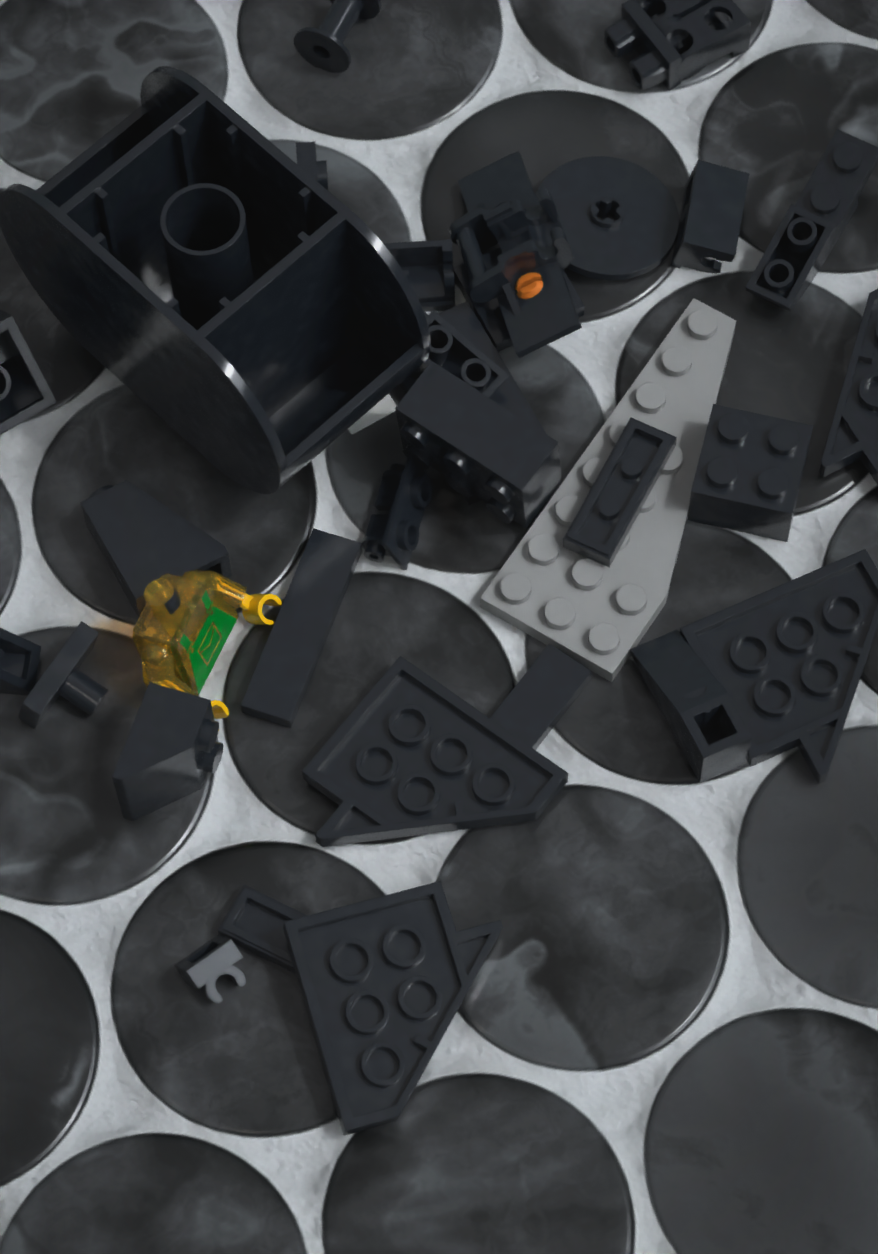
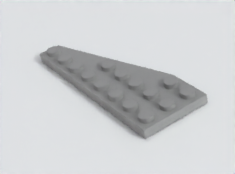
(604, 610)

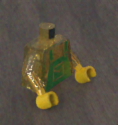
(188, 626)

